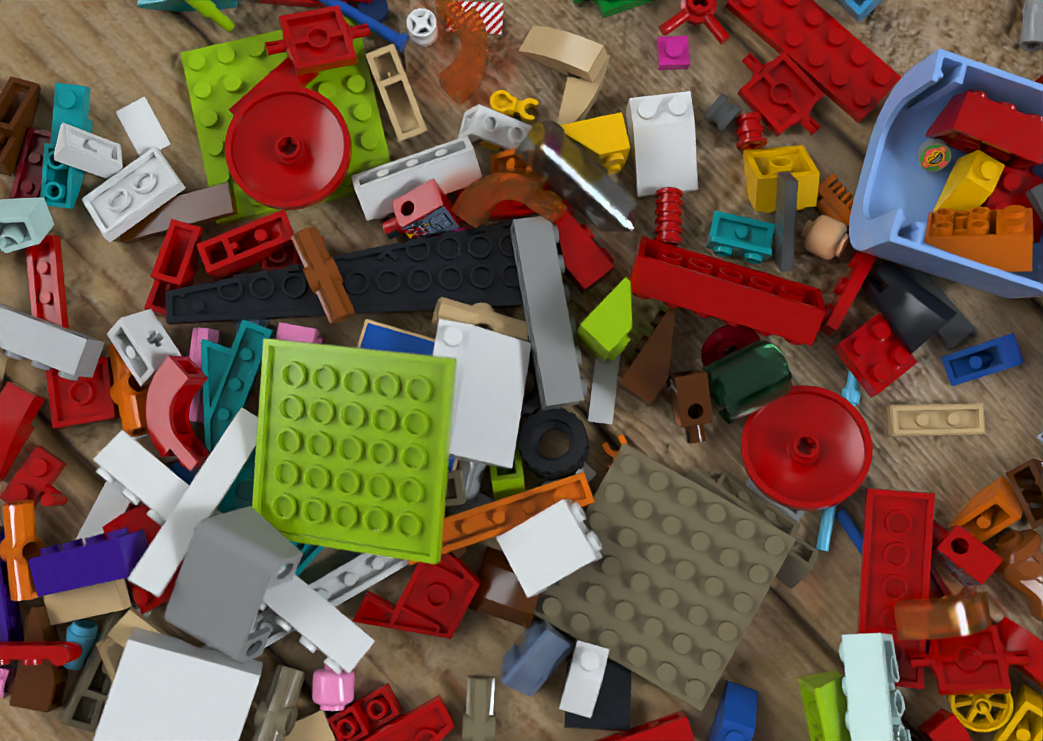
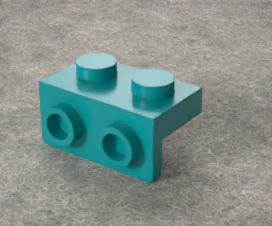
(740, 237)

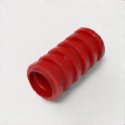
(668, 215)

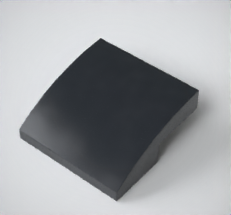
(612, 703)

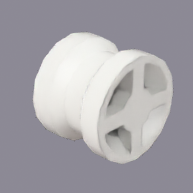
(420, 20)

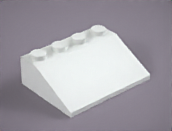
(486, 391)

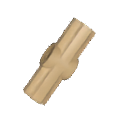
(479, 315)

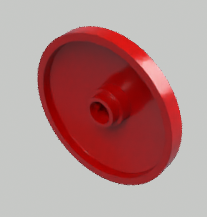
(288, 147)
(807, 449)

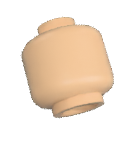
(825, 237)

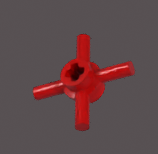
(696, 13)

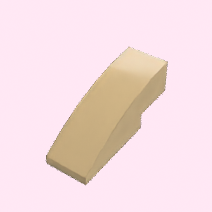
(564, 52)
(396, 92)
(580, 96)

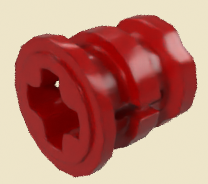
(750, 131)

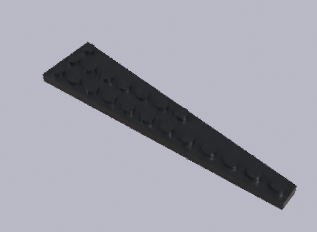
(380, 280)

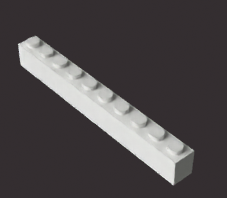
(292, 602)

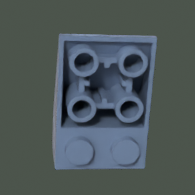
(536, 658)

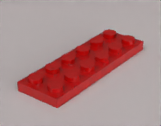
(822, 50)
(895, 567)

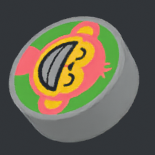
(934, 154)

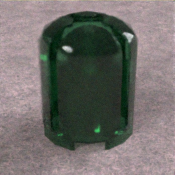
(748, 379)

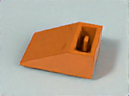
(985, 236)

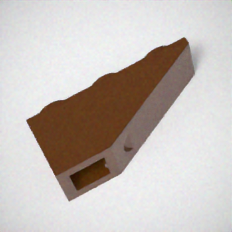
(651, 366)
(40, 685)

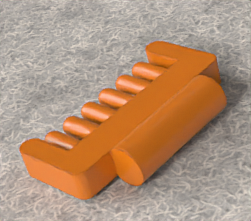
(830, 202)

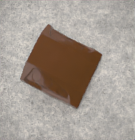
(501, 591)

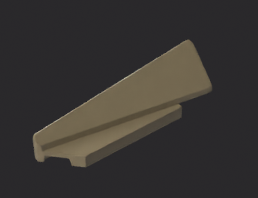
(722, 483)
(92, 682)

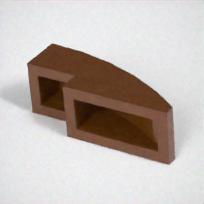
(17, 113)

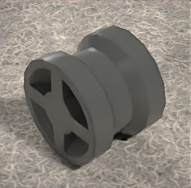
(722, 113)

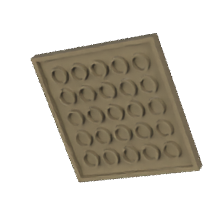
(672, 580)

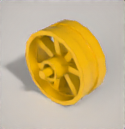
(982, 704)

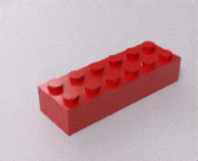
(727, 291)

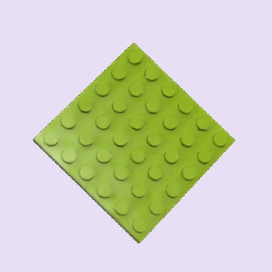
(227, 71)
(354, 447)

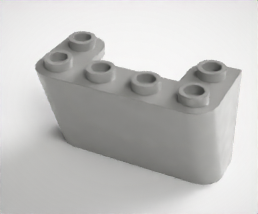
(226, 578)

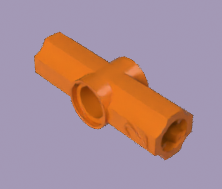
(128, 395)
(19, 546)

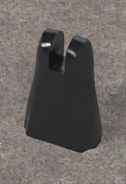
(907, 306)

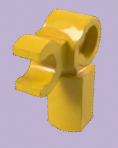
(510, 105)

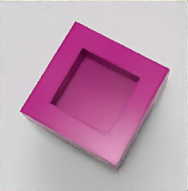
(673, 52)

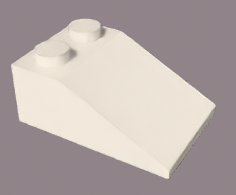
(662, 142)

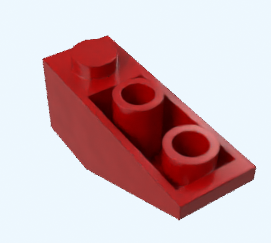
(583, 260)

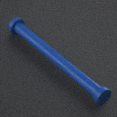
(376, 27)

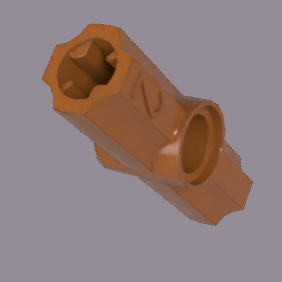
(323, 275)

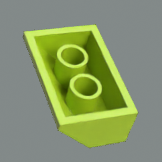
(608, 325)
(824, 706)

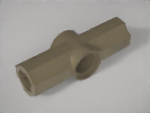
(277, 712)
(479, 717)

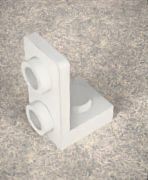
(493, 127)

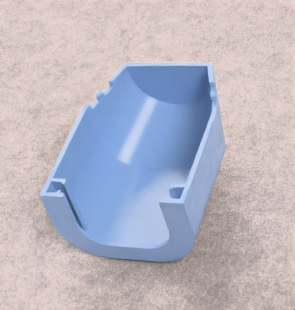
(898, 194)

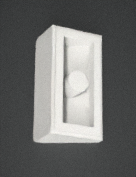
(88, 152)

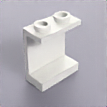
(550, 546)

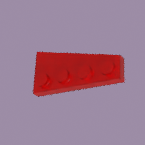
(424, 723)

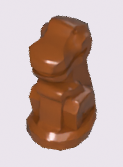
(1022, 566)

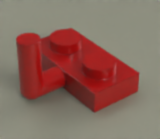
(36, 480)

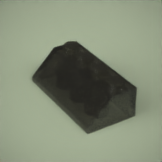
(578, 177)

